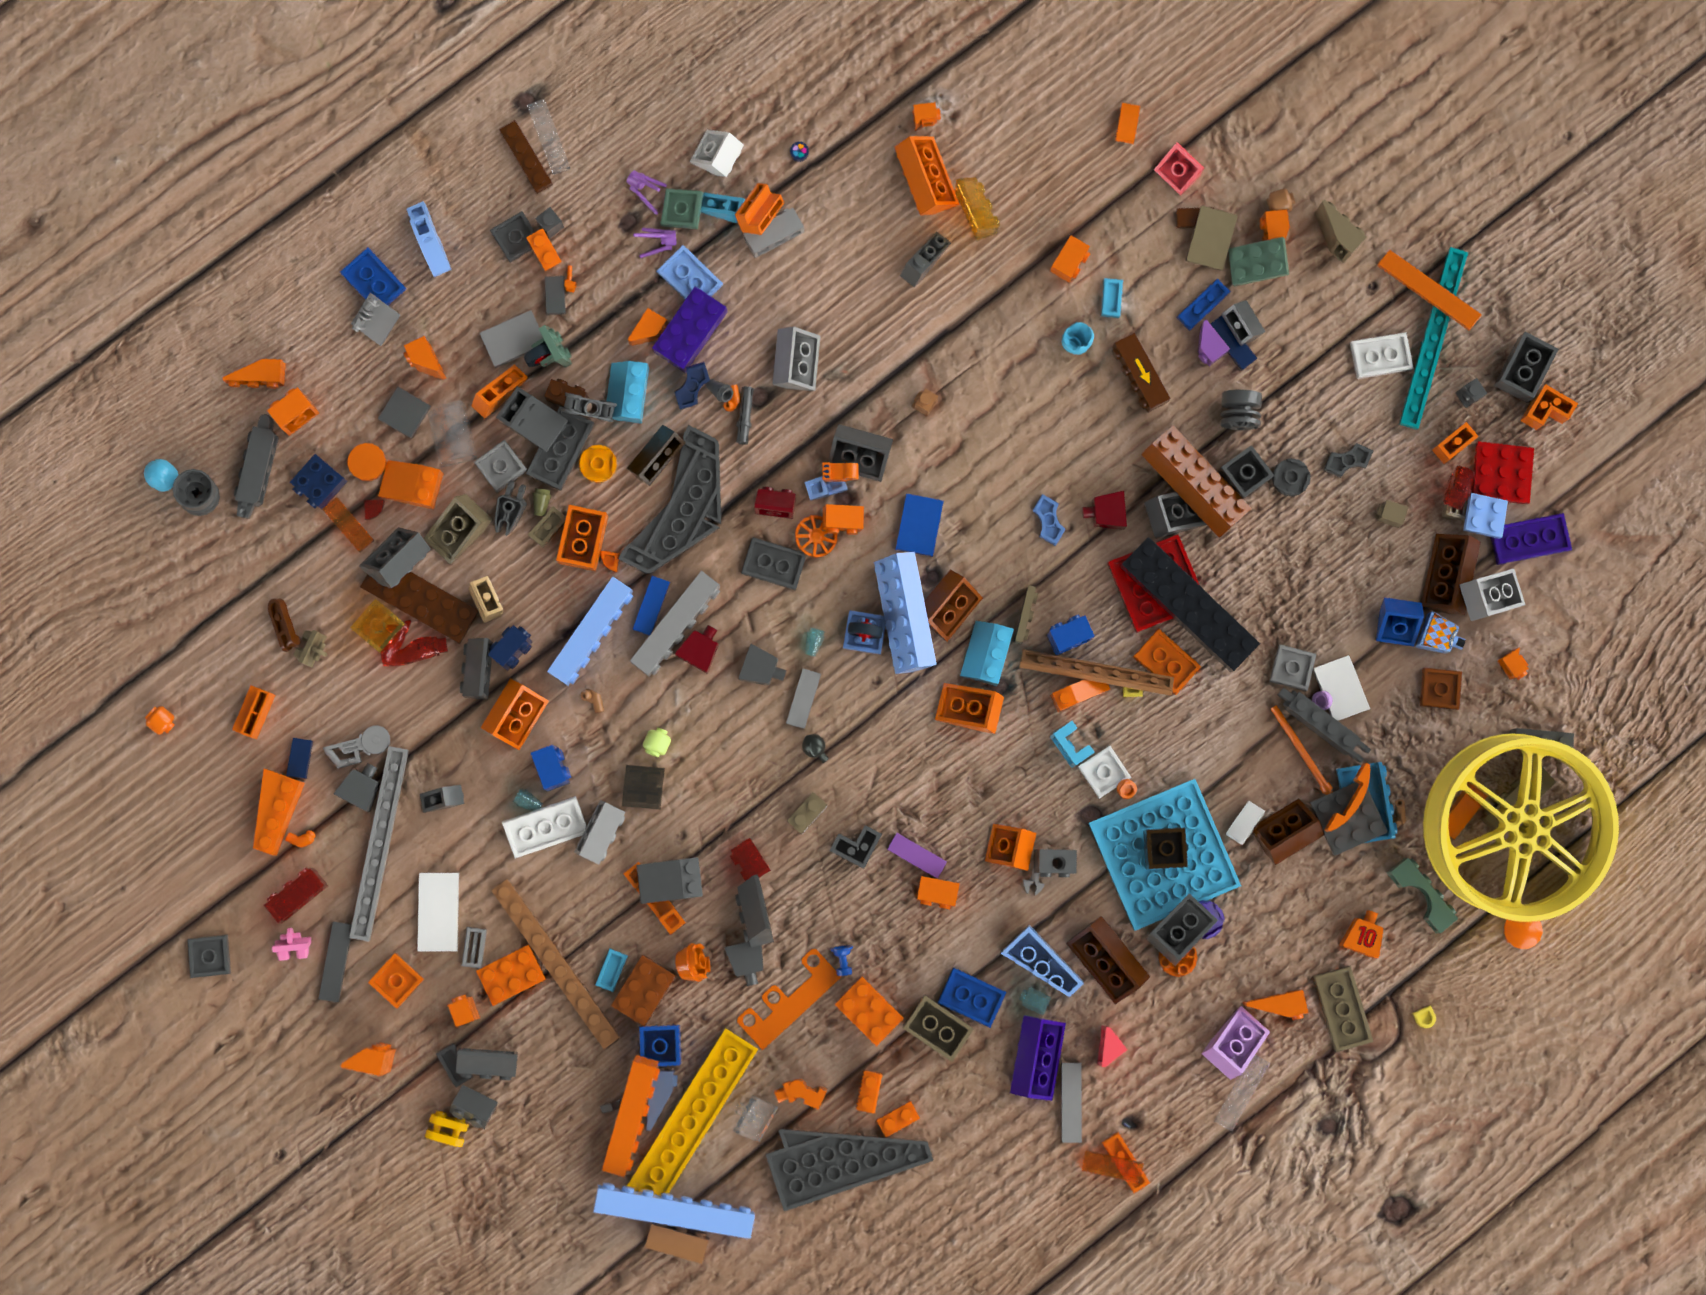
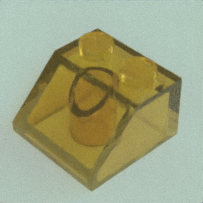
(377, 625)

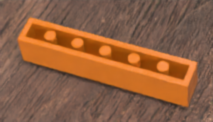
(630, 1116)

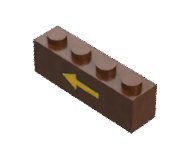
(1140, 372)

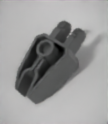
(510, 508)

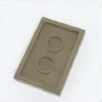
(1211, 238)

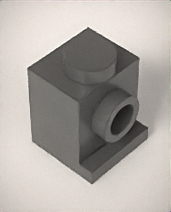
(1471, 393)

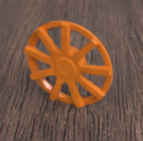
(815, 537)

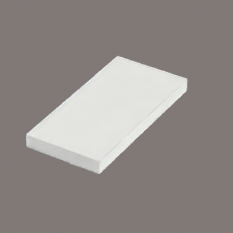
(545, 827)
(438, 911)

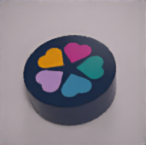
(799, 151)

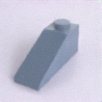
(663, 1089)

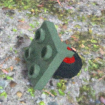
(548, 350)

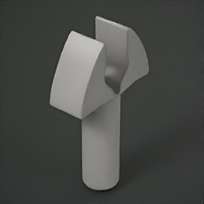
(1034, 878)

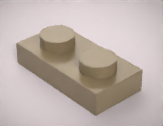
(547, 527)

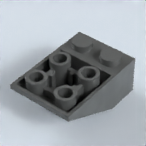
(532, 419)

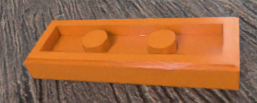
(1117, 1147)

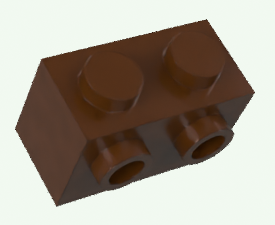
(556, 392)

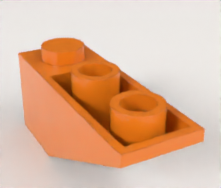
(1274, 224)
(262, 372)

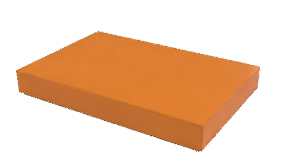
(1165, 657)

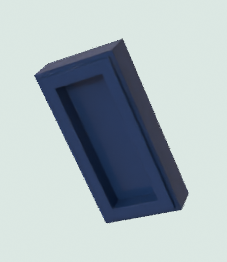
(299, 758)

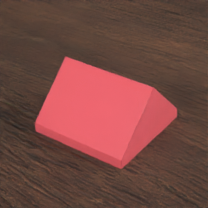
(1179, 169)
(1109, 1047)

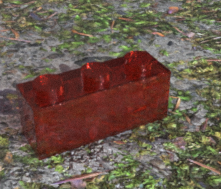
(295, 894)

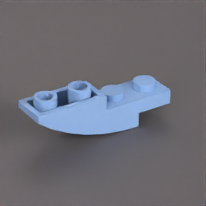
(428, 239)

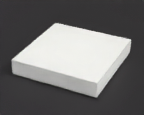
(1104, 771)

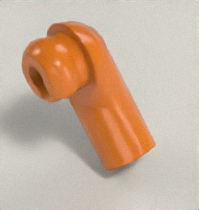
(735, 400)
(301, 841)

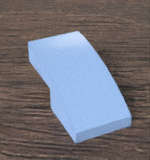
(818, 488)

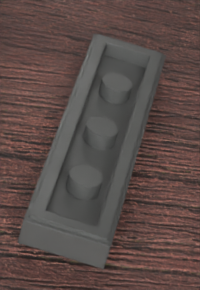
(335, 962)

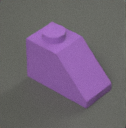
(1211, 345)

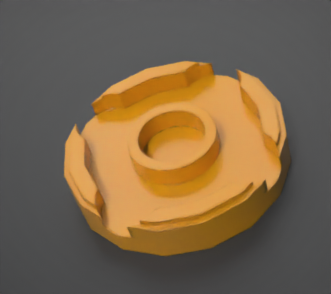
(598, 463)

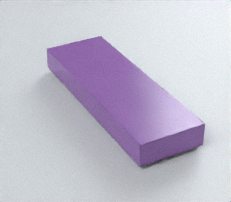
(917, 855)

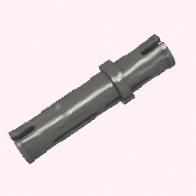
(744, 415)

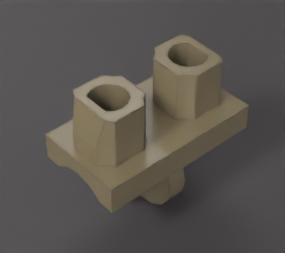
(312, 649)

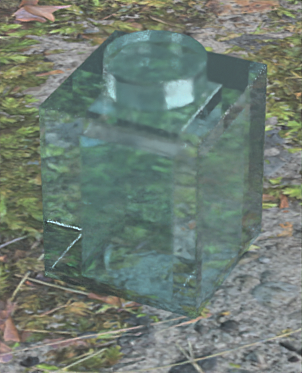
(1035, 1000)

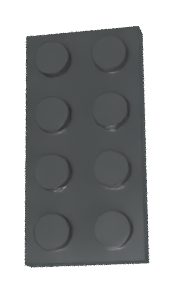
(556, 464)

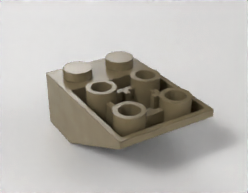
(1338, 231)

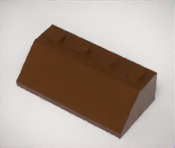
(1450, 565)
(1108, 960)

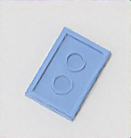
(685, 272)

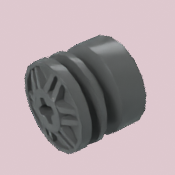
(1241, 409)
(190, 484)

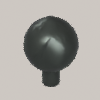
(814, 746)

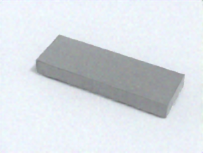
(803, 698)

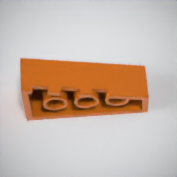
(276, 806)

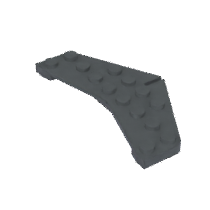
(683, 520)

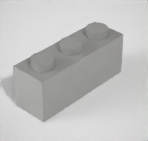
(780, 230)
(600, 832)

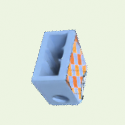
(1439, 635)

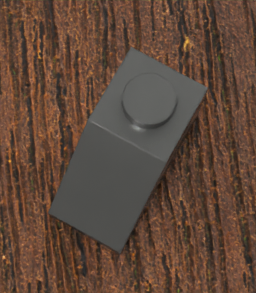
(442, 798)

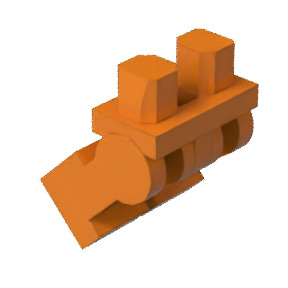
(799, 1088)

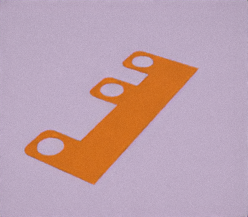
(790, 1007)

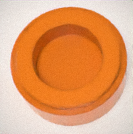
(1126, 788)

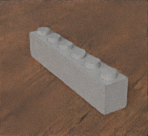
(675, 623)

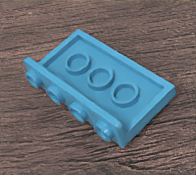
(1379, 792)

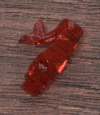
(415, 651)

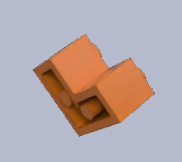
(1547, 404)

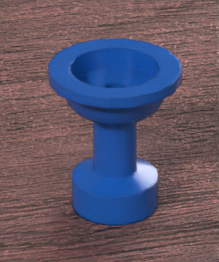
(841, 952)

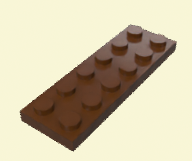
(426, 604)

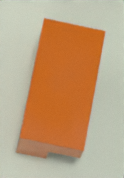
(758, 209)
(253, 712)

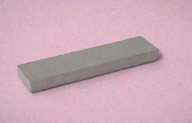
(1071, 1103)

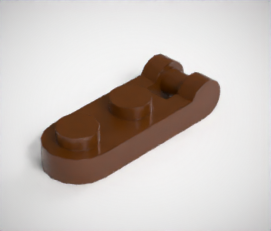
(282, 624)

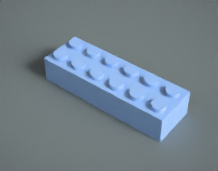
(905, 613)

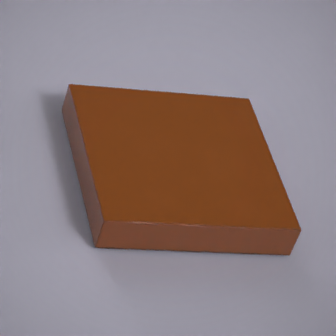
(1440, 688)

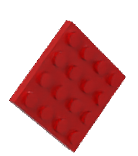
(1139, 604)

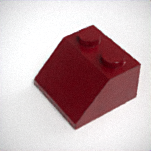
(775, 503)

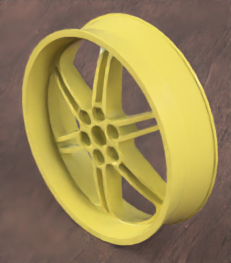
(1579, 883)

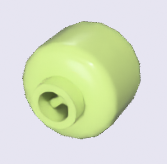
(656, 742)

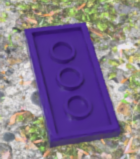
(1532, 539)

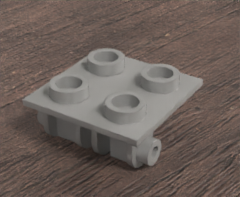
(375, 319)

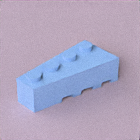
(1036, 956)

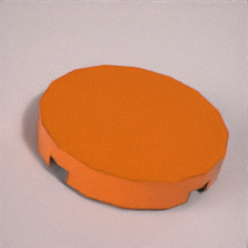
(367, 462)

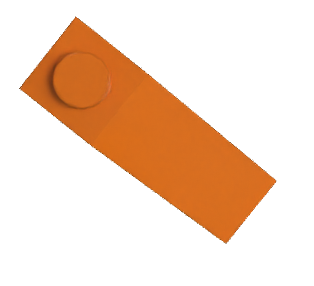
(498, 391)
(1077, 693)
(1463, 811)
(1286, 1004)

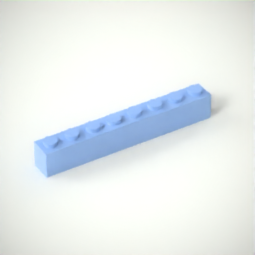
(674, 1211)

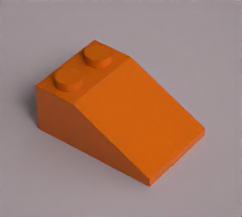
(411, 484)
(969, 707)

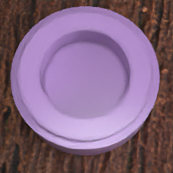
(1322, 699)

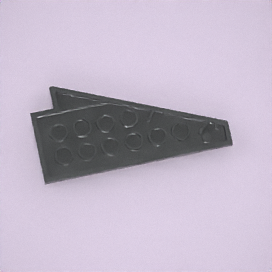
(828, 1163)

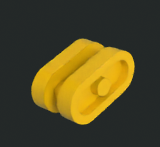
(441, 1119)

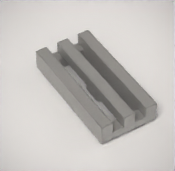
(481, 950)

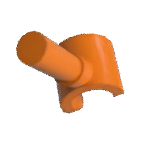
(569, 285)

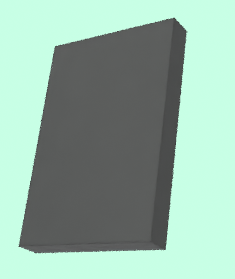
(774, 563)

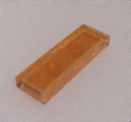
(348, 524)
(1112, 1166)

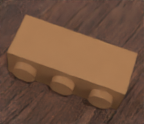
(677, 1242)

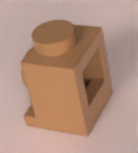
(925, 402)

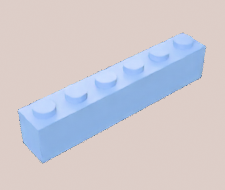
(590, 631)

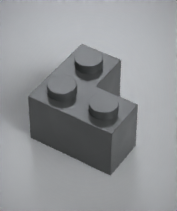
(859, 851)

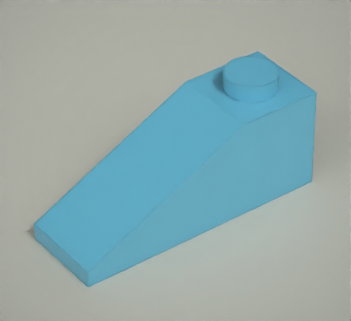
(721, 206)

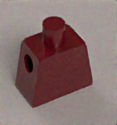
(1108, 511)
(699, 649)

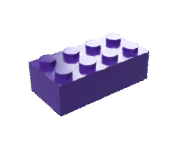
(690, 329)

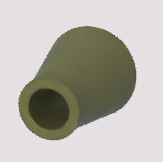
(541, 500)

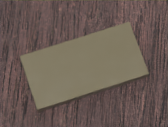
(1342, 1009)

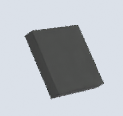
(512, 236)
(404, 412)
(209, 956)

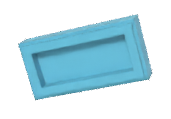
(1111, 298)
(611, 970)

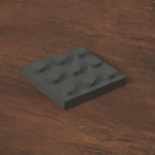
(1360, 828)

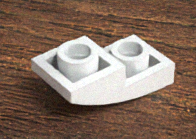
(1245, 822)

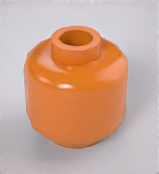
(160, 720)

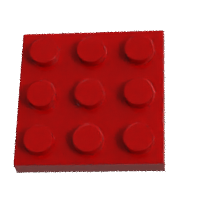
(1503, 472)

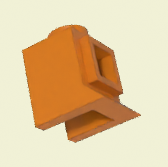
(925, 115)
(1514, 664)

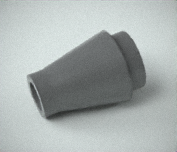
(720, 390)

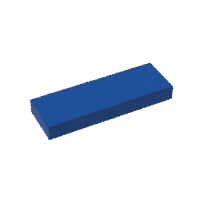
(1203, 304)
(651, 605)

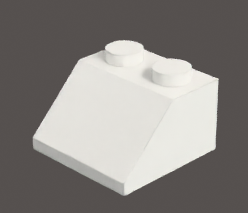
(717, 152)

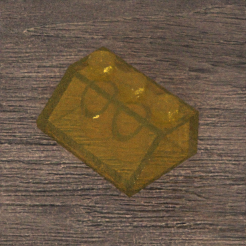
(976, 207)

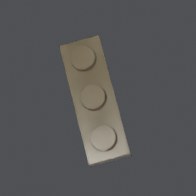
(1026, 615)

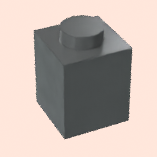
(549, 222)

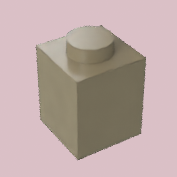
(1391, 513)

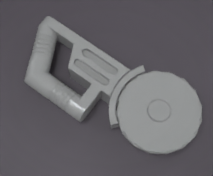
(373, 740)

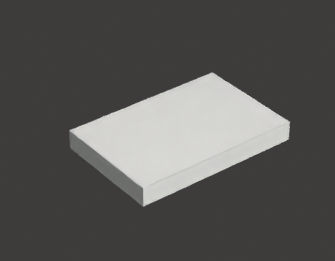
(1381, 355)
(1344, 686)

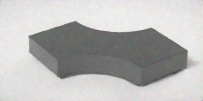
(1357, 457)

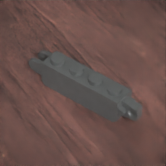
(257, 467)
(1322, 724)

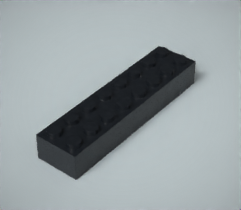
(1190, 605)

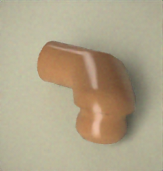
(594, 698)
(1400, 818)

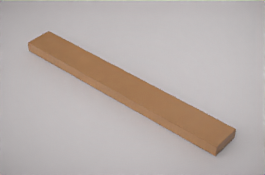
(1097, 672)

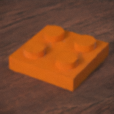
(396, 980)

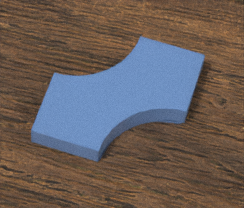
(1051, 528)

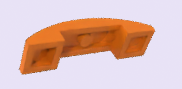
(1362, 778)
(663, 910)

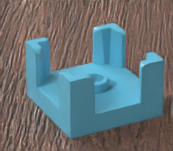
(1067, 748)

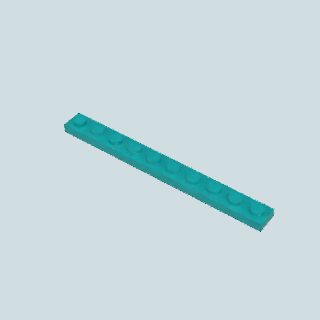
(1432, 343)

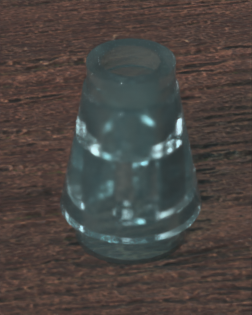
(813, 641)
(527, 801)

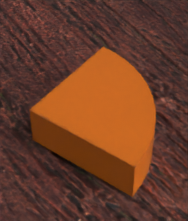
(610, 560)

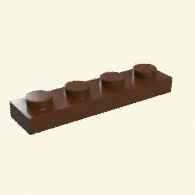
(526, 157)

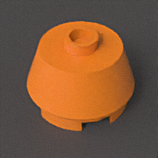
(692, 963)

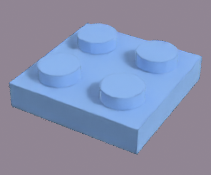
(1485, 515)

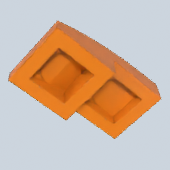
(1127, 123)

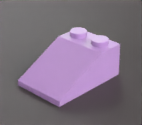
(1236, 1043)

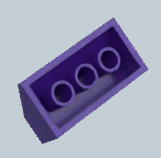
(1037, 1058)

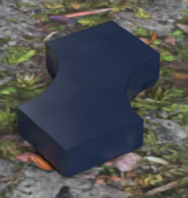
(688, 392)

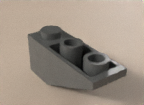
(925, 259)

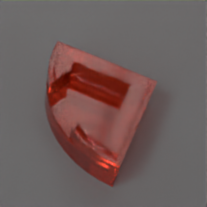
(373, 508)

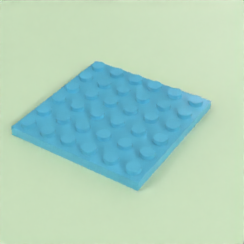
(1154, 893)

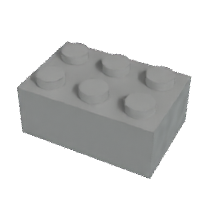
(1492, 594)

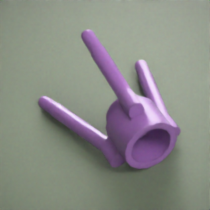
(639, 180)
(667, 237)

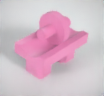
(290, 942)

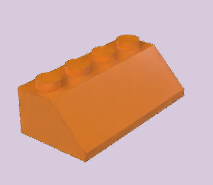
(926, 174)

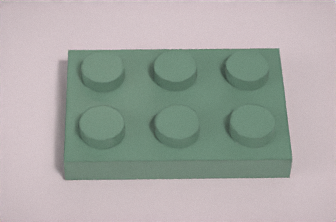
(1258, 261)

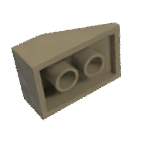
(457, 528)

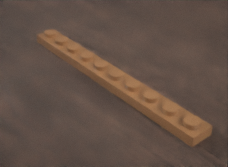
(555, 963)

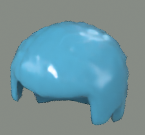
(1077, 338)
(160, 474)

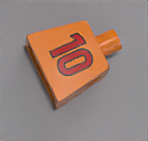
(1364, 936)

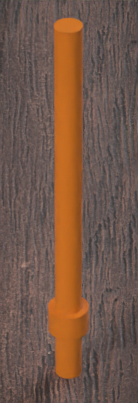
(1326, 787)

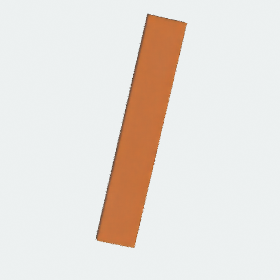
(1429, 290)

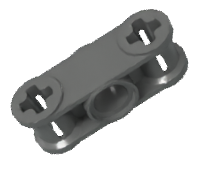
(600, 409)

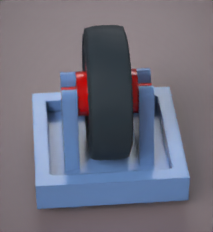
(864, 632)

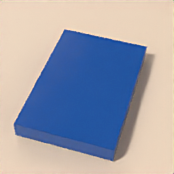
(370, 275)
(919, 525)
(971, 997)

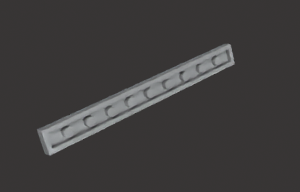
(379, 844)

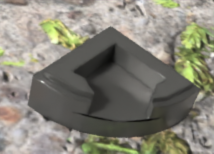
(611, 1106)

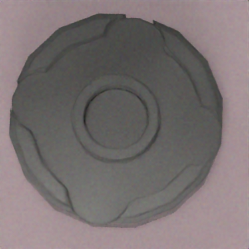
(1291, 477)

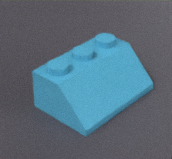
(628, 390)
(986, 652)

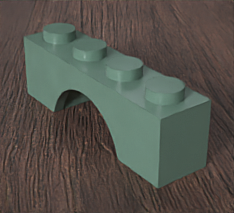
(1438, 913)

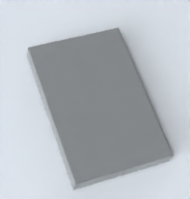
(511, 338)

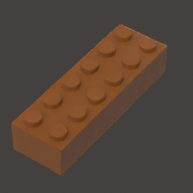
(1196, 481)

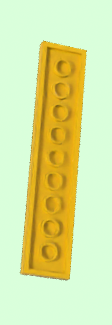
(694, 1114)

